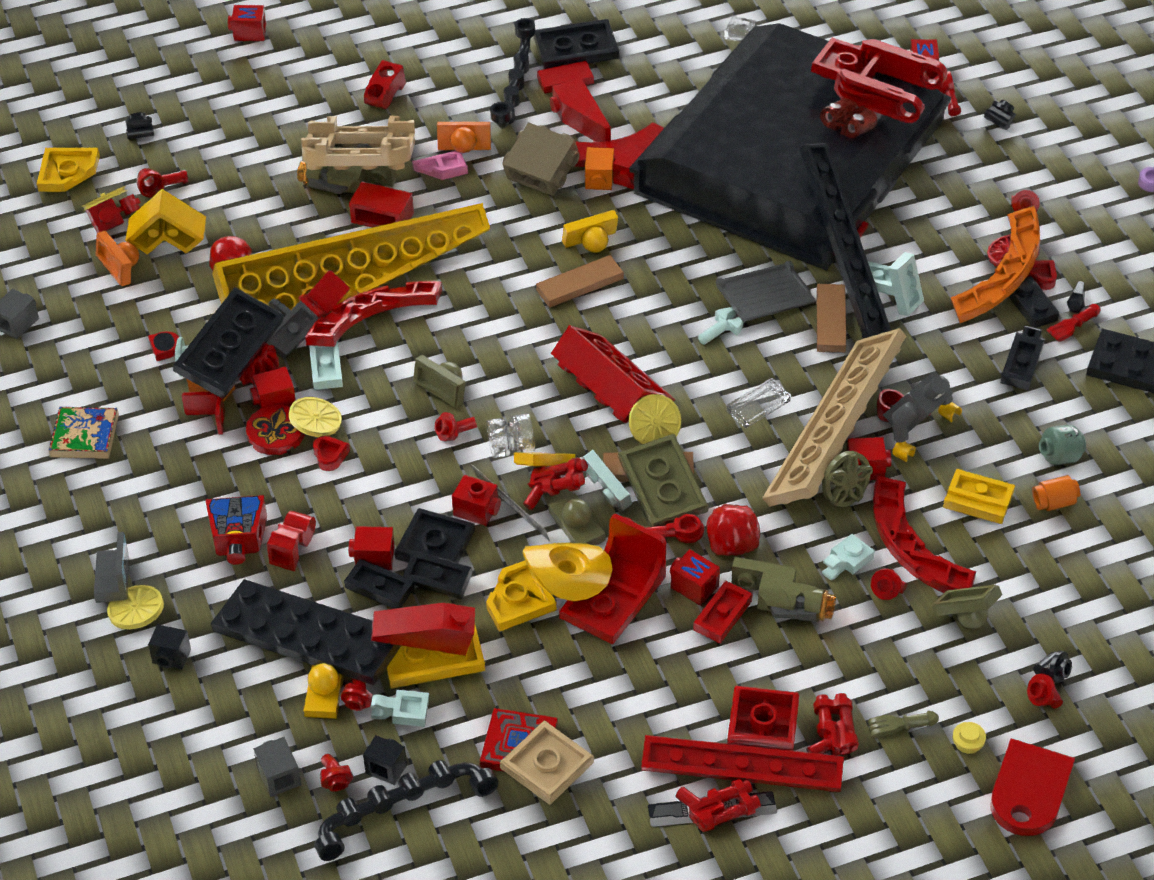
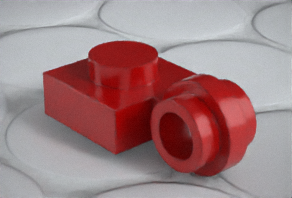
(107, 215)

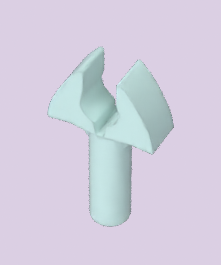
(725, 323)

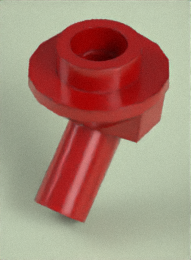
(448, 429)
(356, 696)
(334, 776)

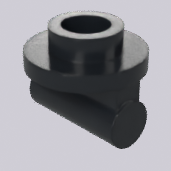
(1000, 113)
(139, 126)
(1055, 665)

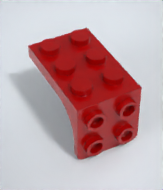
(637, 571)

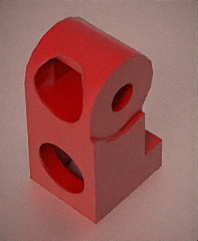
(384, 87)

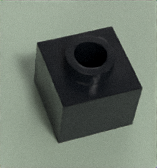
(169, 647)
(385, 759)

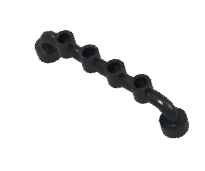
(504, 112)
(329, 844)

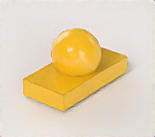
(591, 231)
(323, 692)

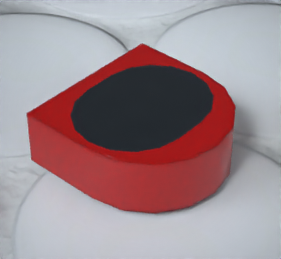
(163, 344)

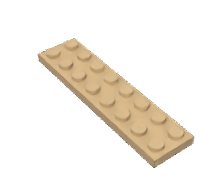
(834, 418)

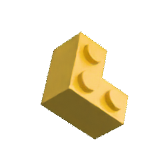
(168, 220)

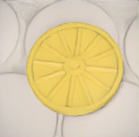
(104, 197)
(315, 416)
(654, 418)
(140, 609)

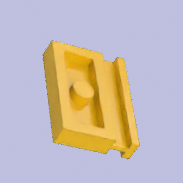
(979, 496)

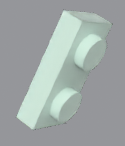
(326, 367)
(613, 489)

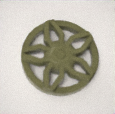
(846, 478)

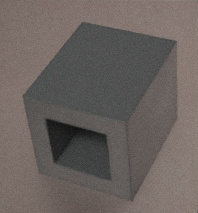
(17, 313)
(277, 766)

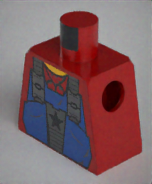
(237, 525)

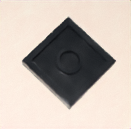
(435, 536)

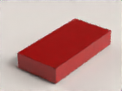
(563, 74)

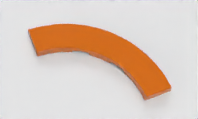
(1010, 271)

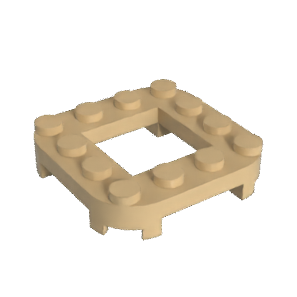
(395, 140)

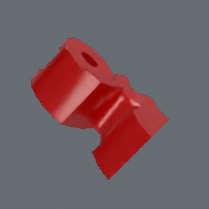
(284, 541)

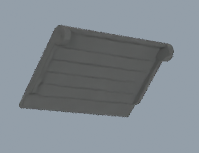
(765, 291)

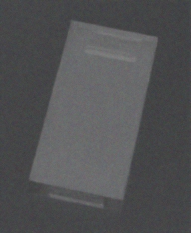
(758, 402)

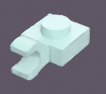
(847, 555)
(405, 708)

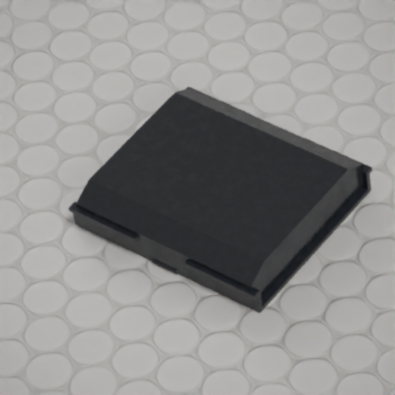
(738, 144)

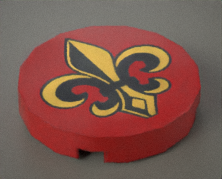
(272, 431)

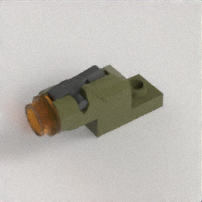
(344, 180)
(780, 593)

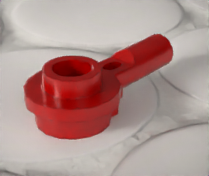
(686, 529)

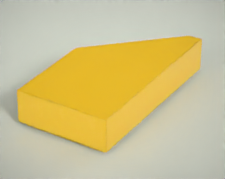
(541, 459)

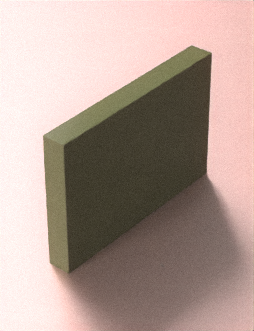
(662, 481)

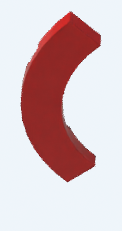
(640, 139)
(344, 315)
(907, 546)

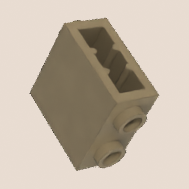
(541, 158)

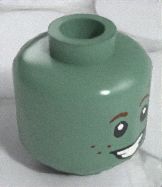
(1062, 444)

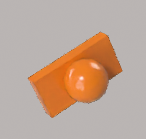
(464, 136)
(116, 257)

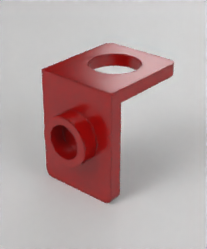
(325, 294)
(205, 404)

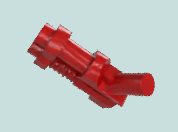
(548, 480)
(837, 736)
(710, 809)

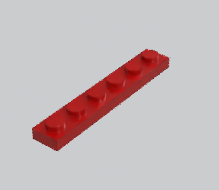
(742, 763)

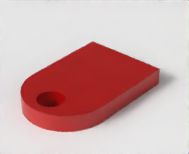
(1030, 783)

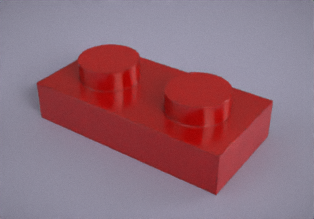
(722, 612)

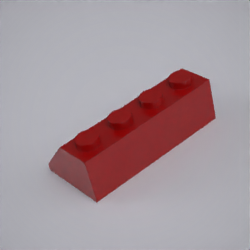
(604, 371)

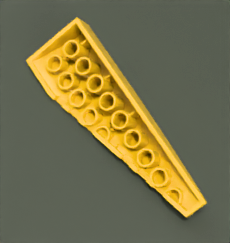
(359, 258)

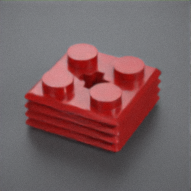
(756, 705)

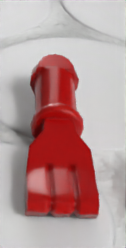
(1066, 327)

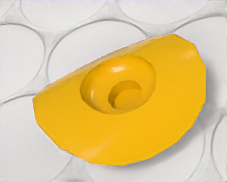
(569, 569)

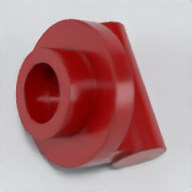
(1025, 199)
(887, 584)
(1042, 691)

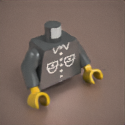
(916, 406)

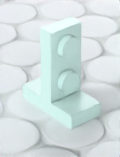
(901, 281)

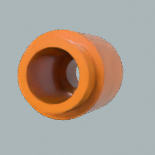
(1056, 493)

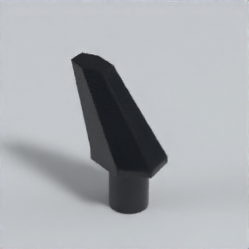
(1077, 298)

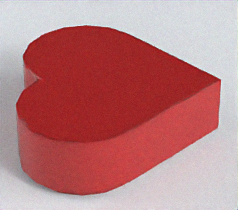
(1044, 274)
(330, 452)

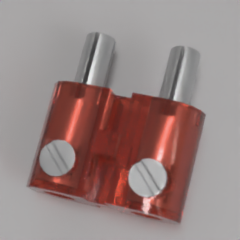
(852, 120)

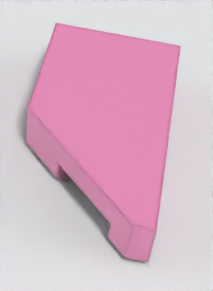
(442, 166)

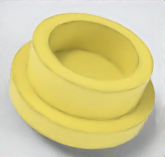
(969, 737)

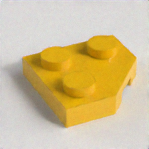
(66, 168)
(518, 597)

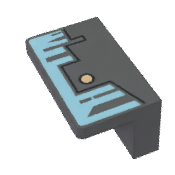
(112, 573)

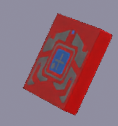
(506, 732)

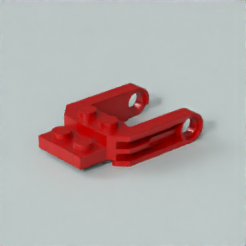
(856, 66)

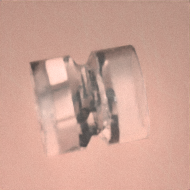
(510, 435)

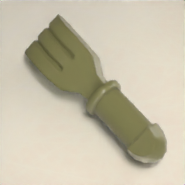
(889, 724)

